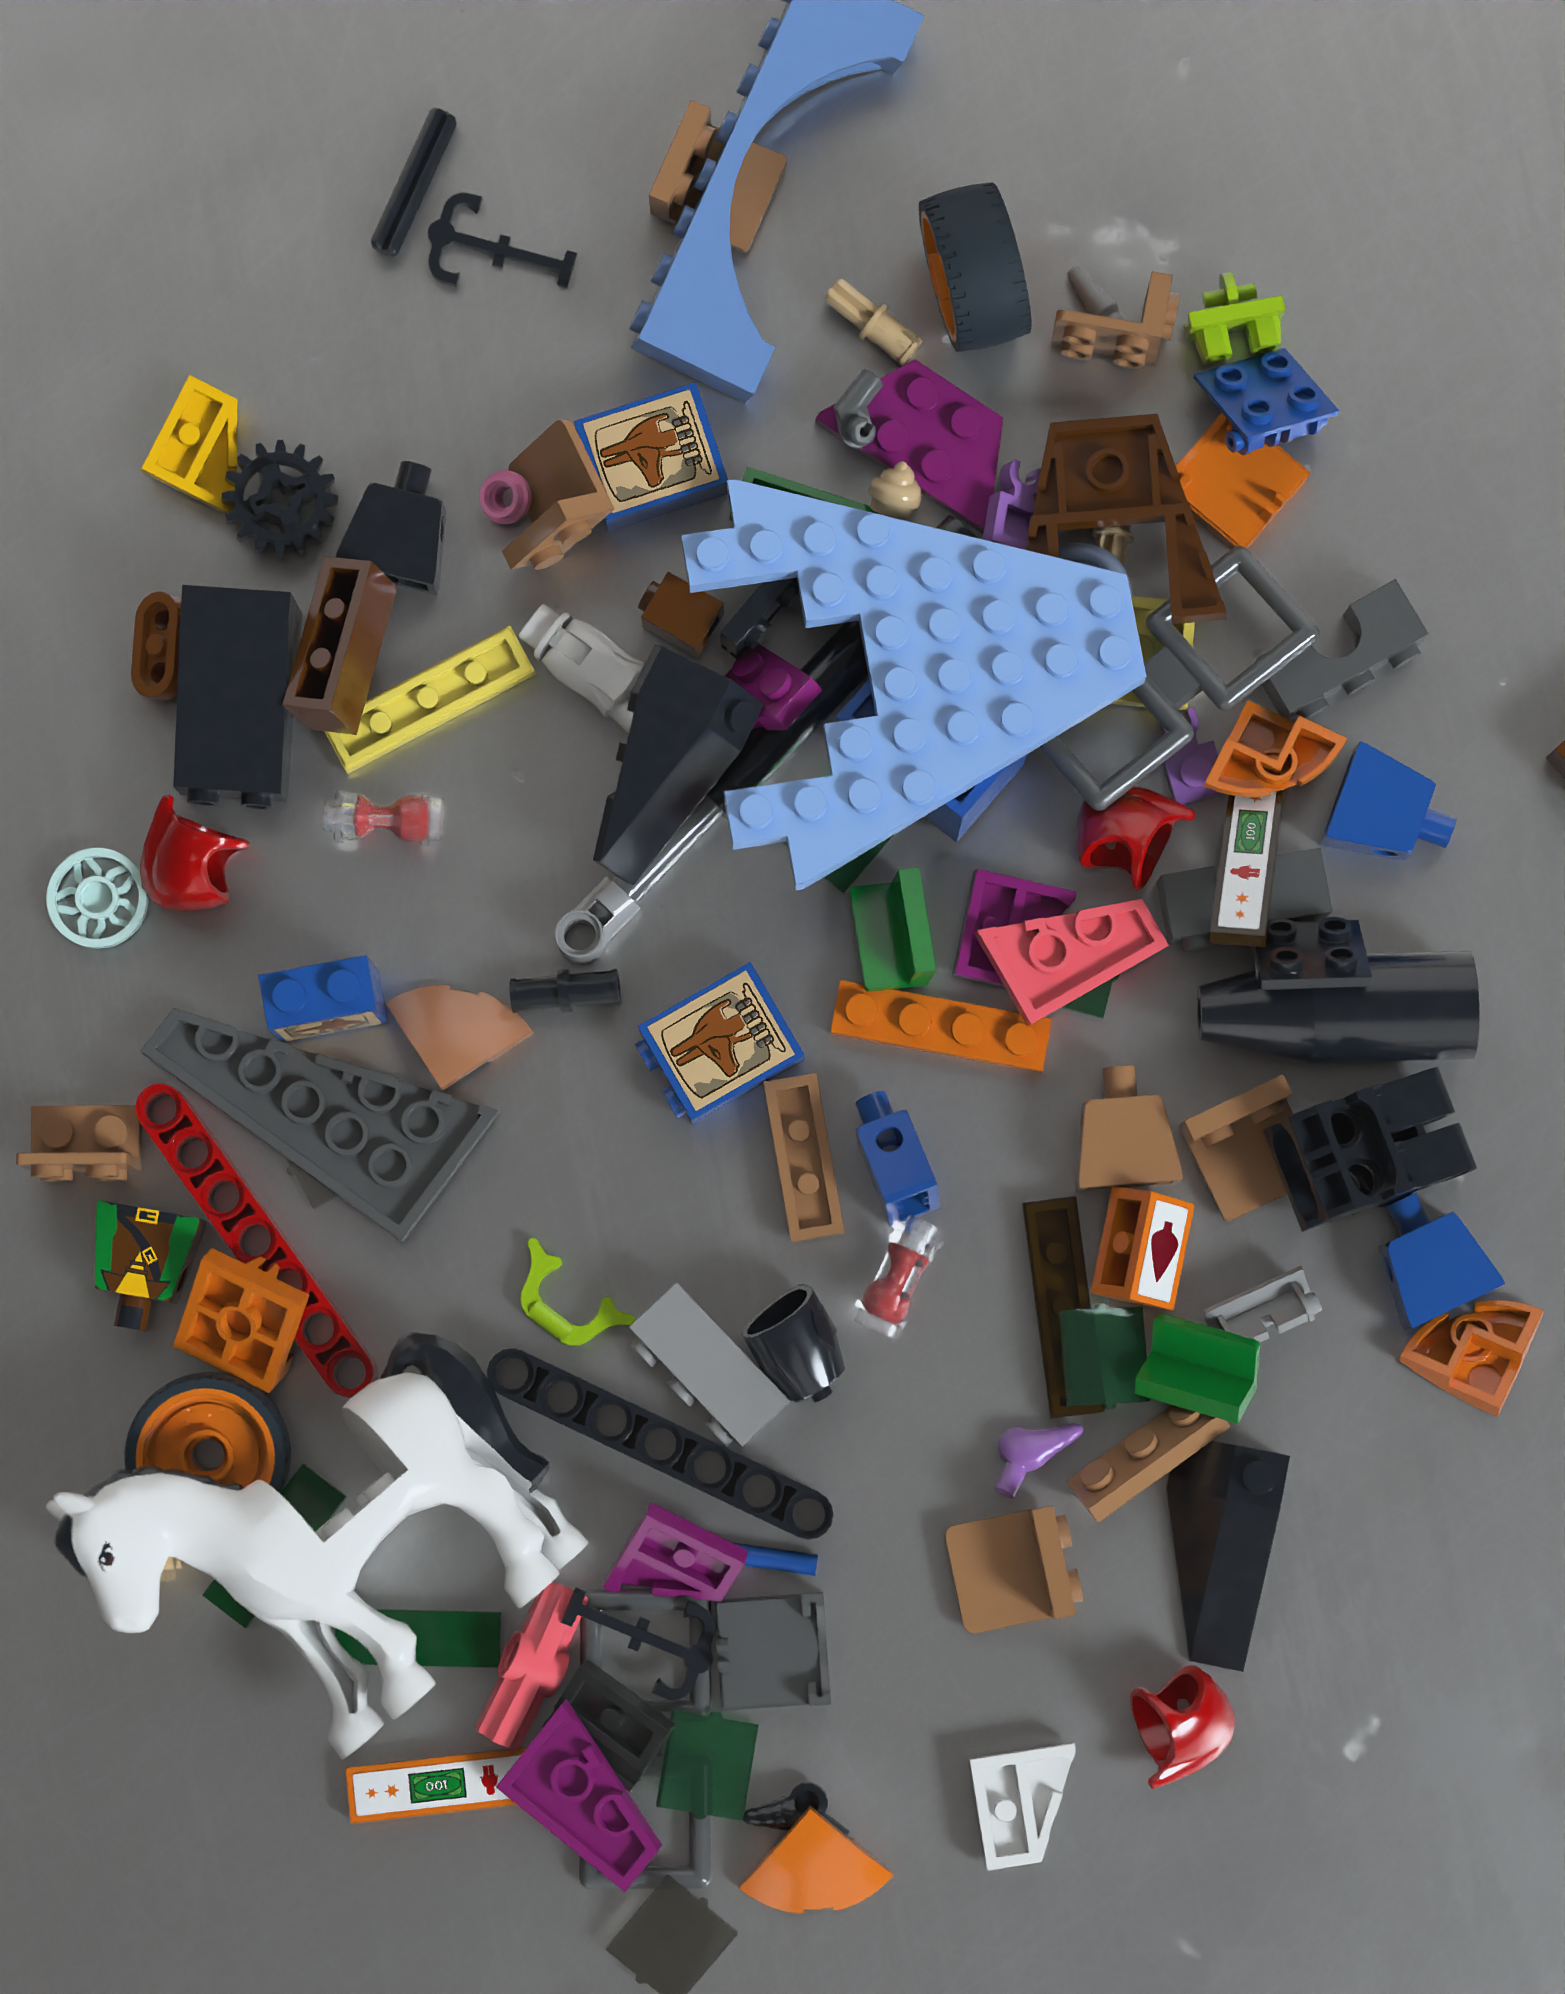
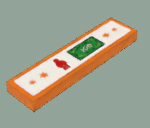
(429, 1785)

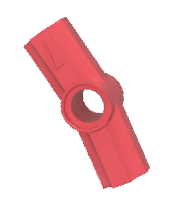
(529, 1668)

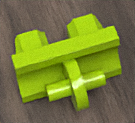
(1257, 317)

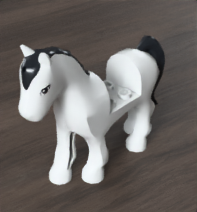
(435, 1443)

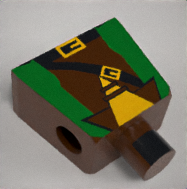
(143, 1257)

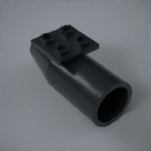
(1331, 1002)

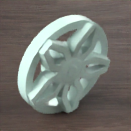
(96, 898)

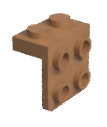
(1125, 341)
(564, 501)
(1012, 1569)

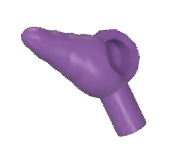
(1028, 1451)

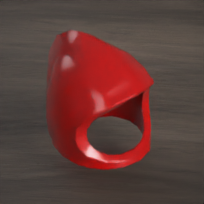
(1138, 823)
(185, 861)
(1185, 1738)

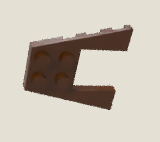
(1119, 476)

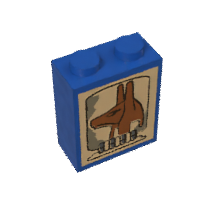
(654, 456)
(323, 998)
(718, 1044)

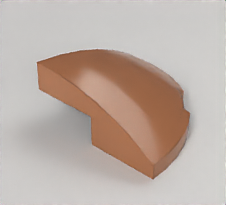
(456, 1029)

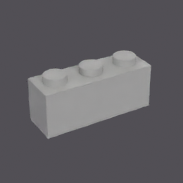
(707, 1366)

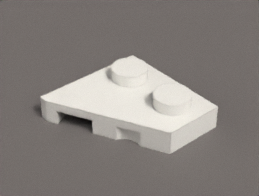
(1018, 1801)

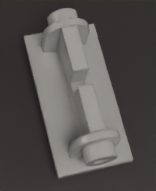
(1279, 1301)

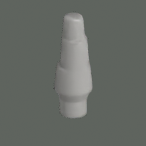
(1095, 300)

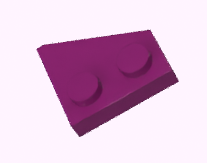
(676, 1559)

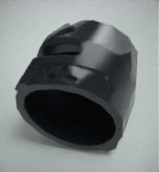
(796, 1345)

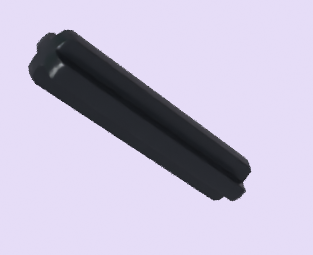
(413, 182)

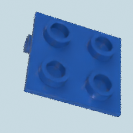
(1266, 400)

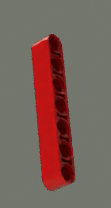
(247, 1214)

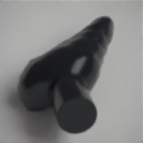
(786, 1811)

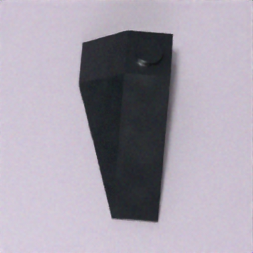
(678, 746)
(1223, 1532)

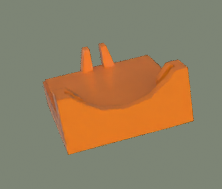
(1237, 492)
(241, 1319)

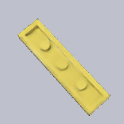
(434, 698)

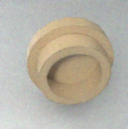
(895, 492)

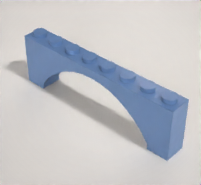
(698, 309)

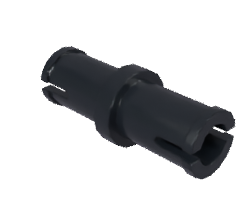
(565, 990)

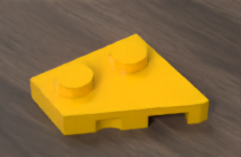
(197, 445)

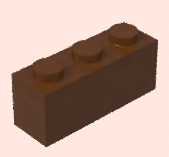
(340, 645)

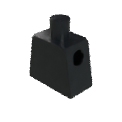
(400, 530)

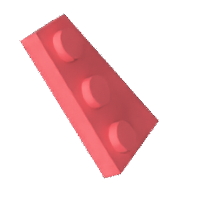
(1067, 955)

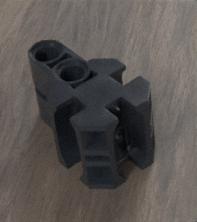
(1343, 1152)

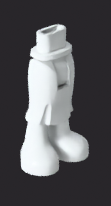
(584, 661)

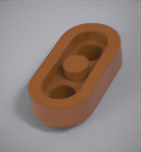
(156, 646)

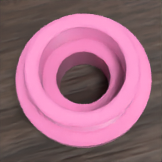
(492, 493)

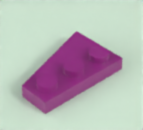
(581, 1800)

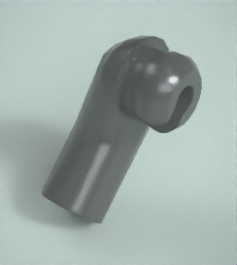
(852, 410)

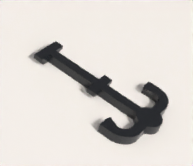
(443, 235)
(696, 1657)

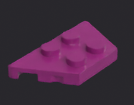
(939, 434)

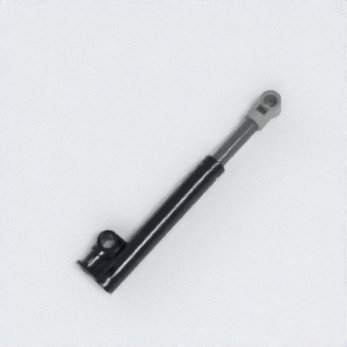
(838, 670)

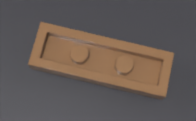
(803, 1157)
(1143, 1459)

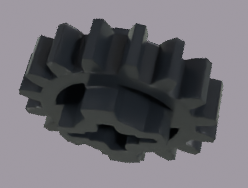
(271, 477)

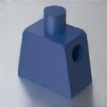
(1384, 808)
(899, 1176)
(1433, 1264)

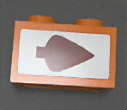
(1142, 1248)

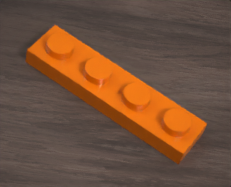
(940, 1027)

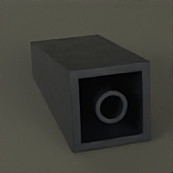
(231, 693)

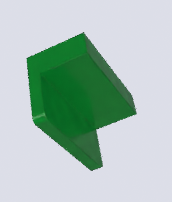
(893, 933)
(1200, 1368)

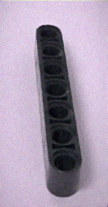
(633, 1437)

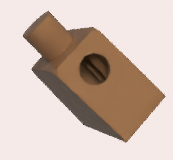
(1125, 1137)

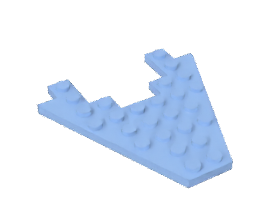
(965, 655)

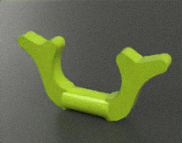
(551, 1320)

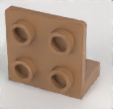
(684, 160)
(83, 1138)
(1234, 1150)

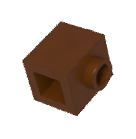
(680, 616)

